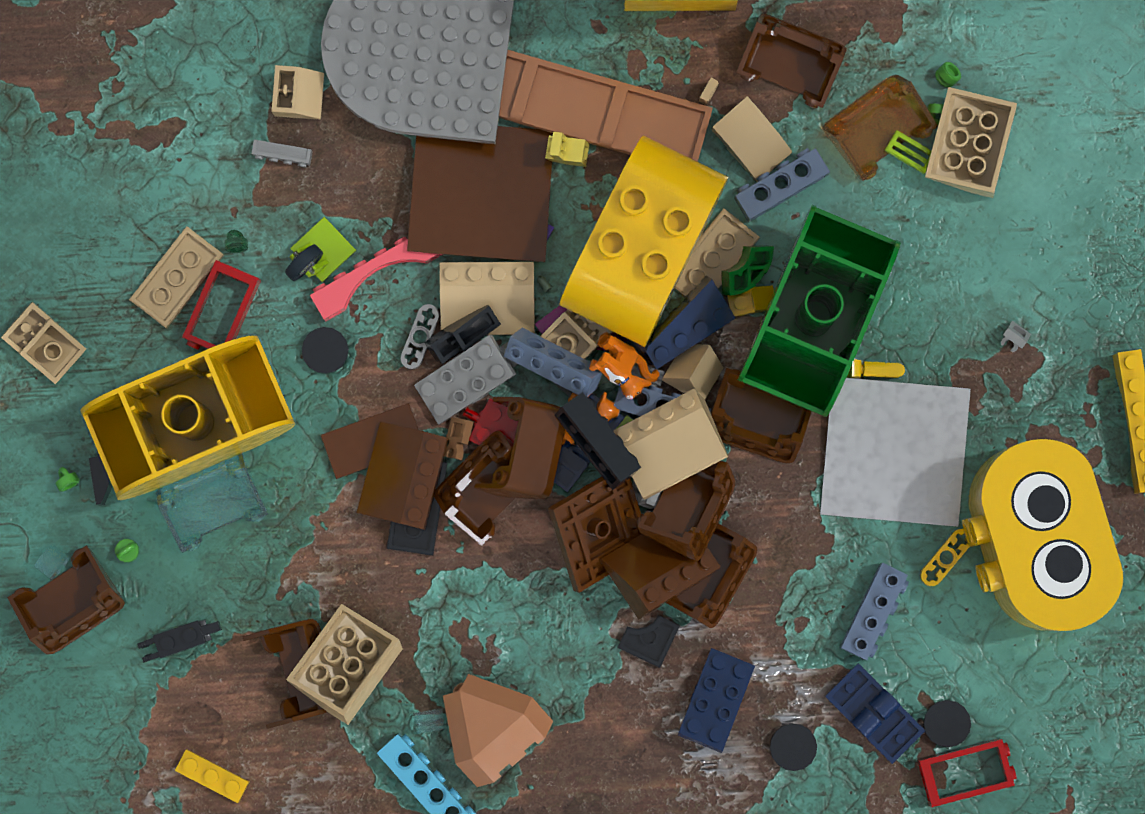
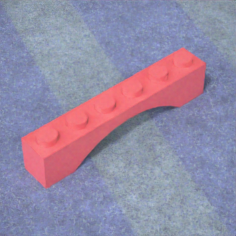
(335, 297)

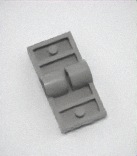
(465, 379)

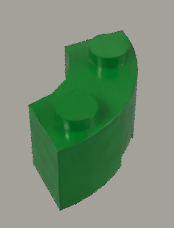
(748, 270)

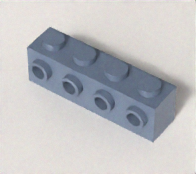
(873, 611)

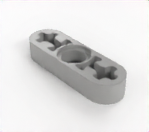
(419, 318)

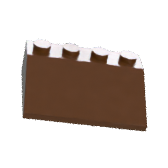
(402, 475)
(653, 573)

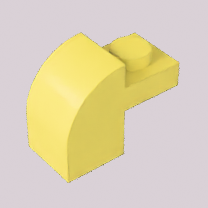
(567, 150)

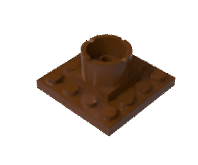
(592, 526)

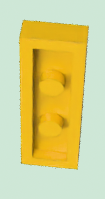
(212, 776)

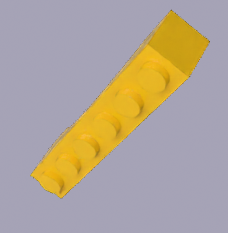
(1131, 381)

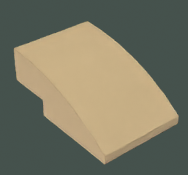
(751, 139)
(575, 333)
(43, 342)

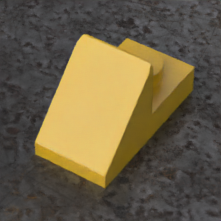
(751, 301)

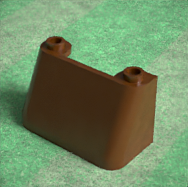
(792, 59)
(758, 420)
(471, 507)
(690, 511)
(711, 597)
(67, 604)

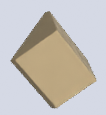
(694, 369)

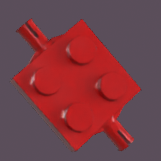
(491, 419)

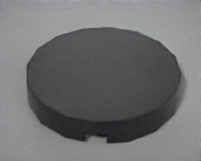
(325, 350)
(947, 723)
(793, 747)

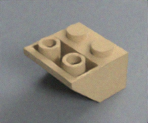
(297, 92)

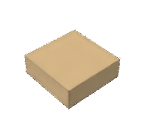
(708, 91)

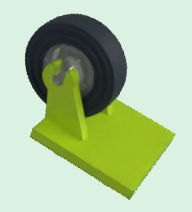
(319, 252)

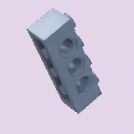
(754, 208)
(552, 362)
(653, 396)

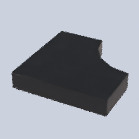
(651, 641)

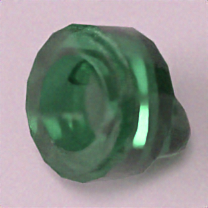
(236, 244)

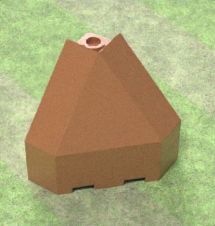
(491, 727)

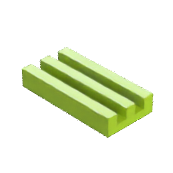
(897, 134)

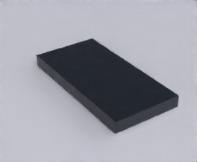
(417, 540)

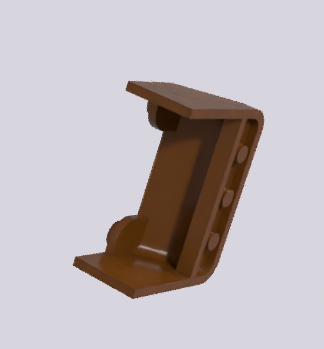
(533, 452)
(291, 643)

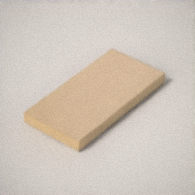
(716, 251)
(176, 277)

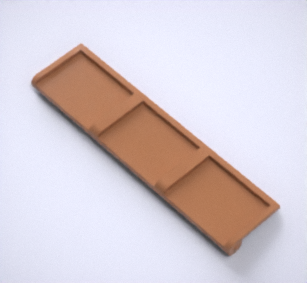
(598, 108)

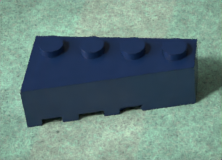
(689, 323)

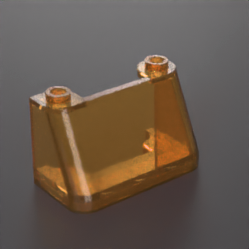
(869, 123)

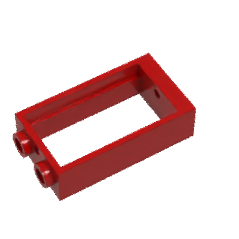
(235, 274)
(930, 785)

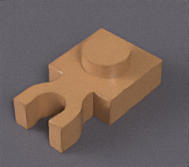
(458, 435)

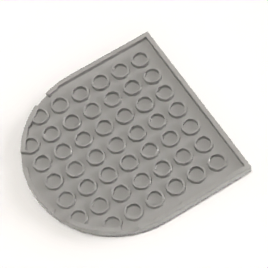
(420, 64)

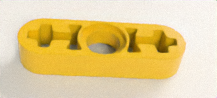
(936, 557)

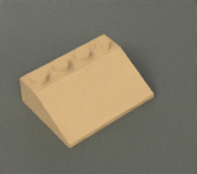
(971, 141)
(501, 285)
(672, 443)
(345, 663)

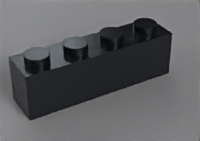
(597, 440)

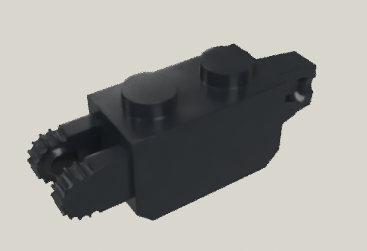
(180, 639)

